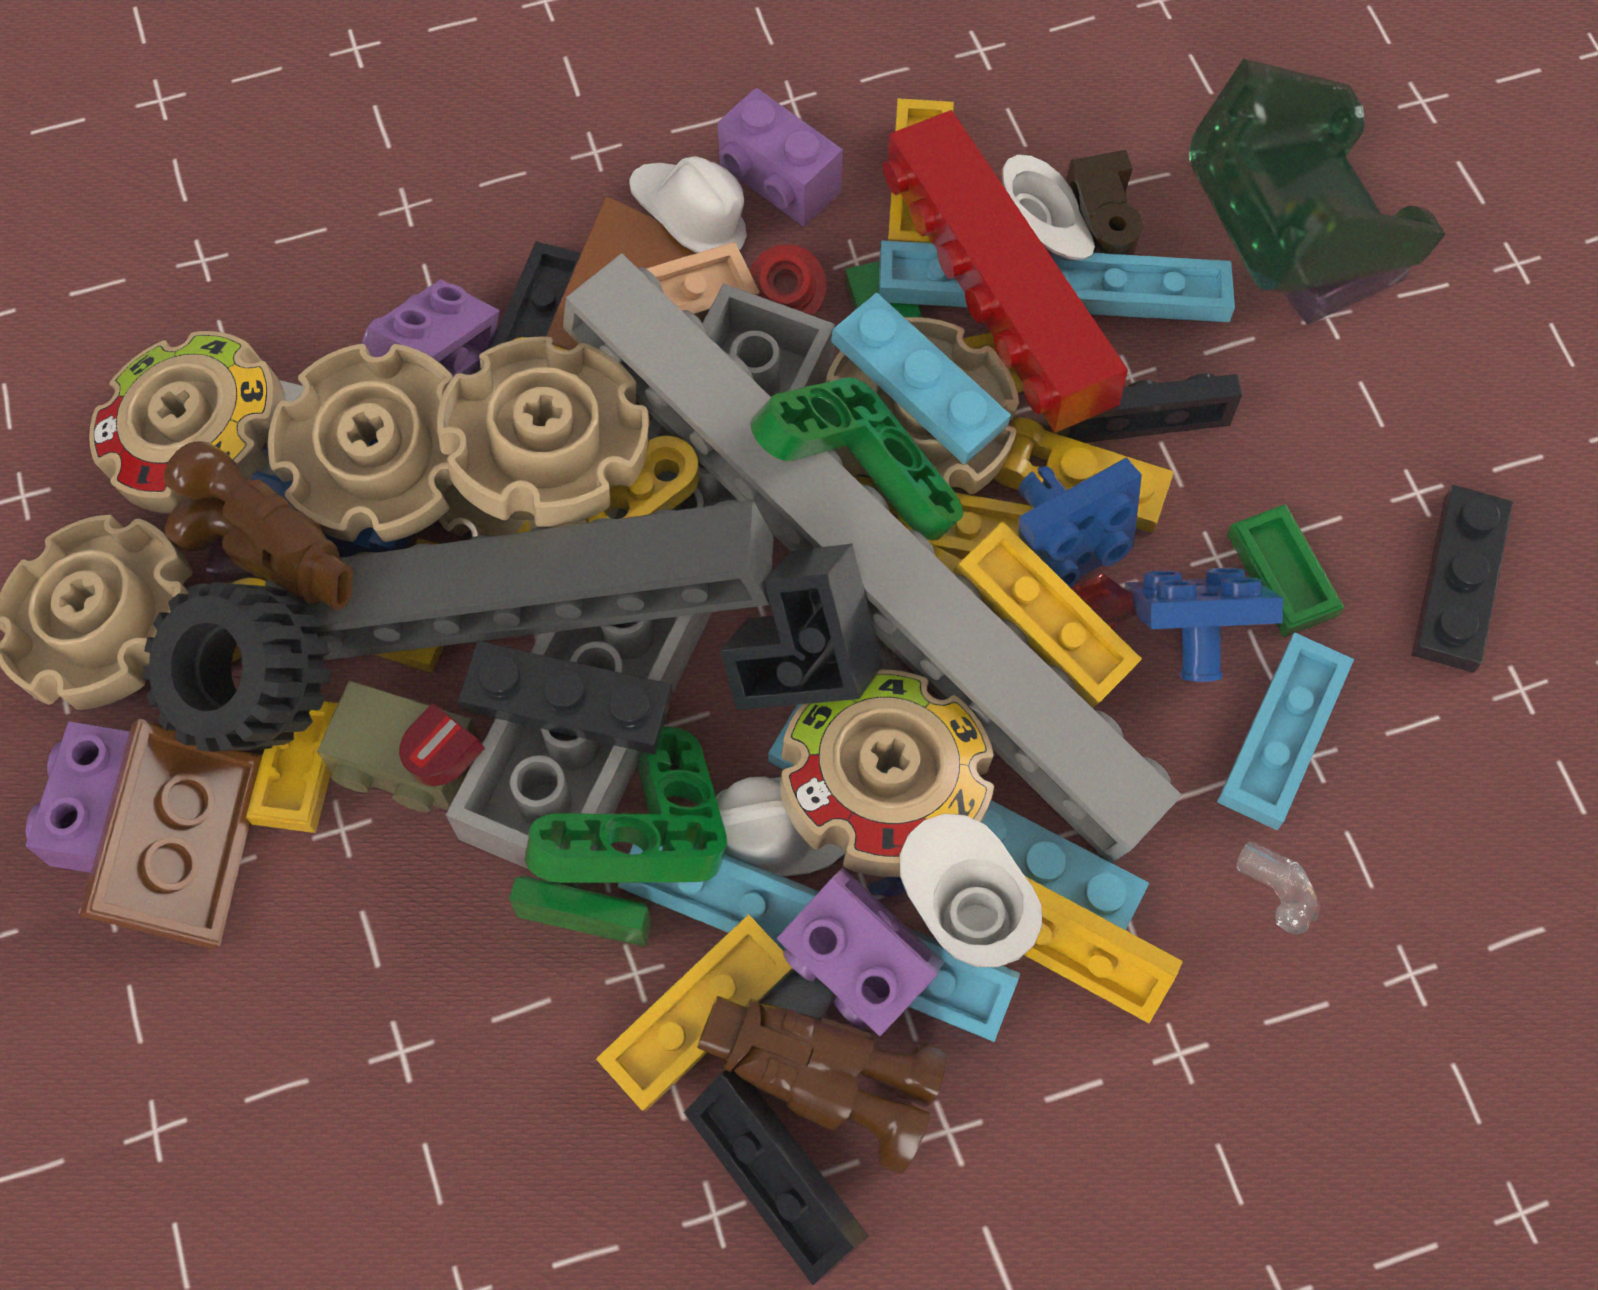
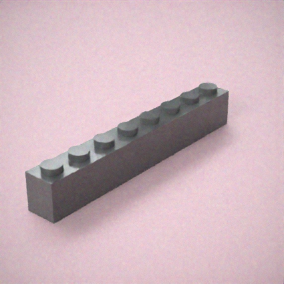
(551, 580)

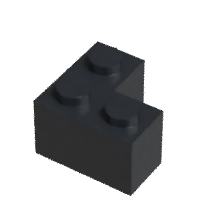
(816, 641)

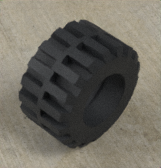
(194, 661)

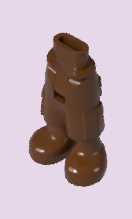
(256, 526)
(816, 1070)

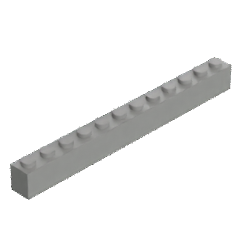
(913, 599)

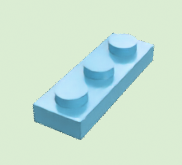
(920, 378)
(1285, 731)

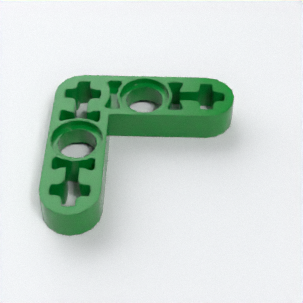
(854, 416)
(689, 836)

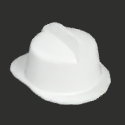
(693, 201)
(1048, 206)
(763, 833)
(970, 891)

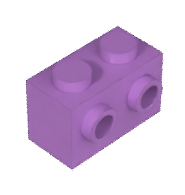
(780, 156)
(439, 323)
(77, 797)
(859, 953)

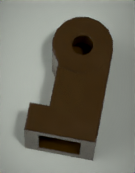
(1100, 191)

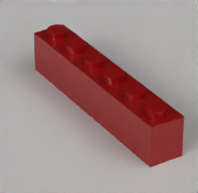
(1004, 272)

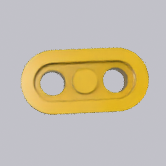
(650, 493)

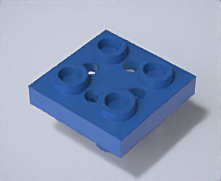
(1084, 524)
(1201, 610)

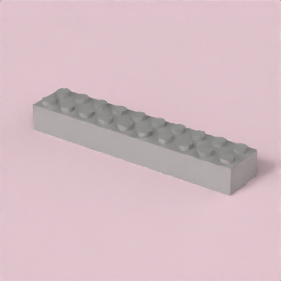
(545, 772)

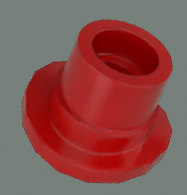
(790, 278)

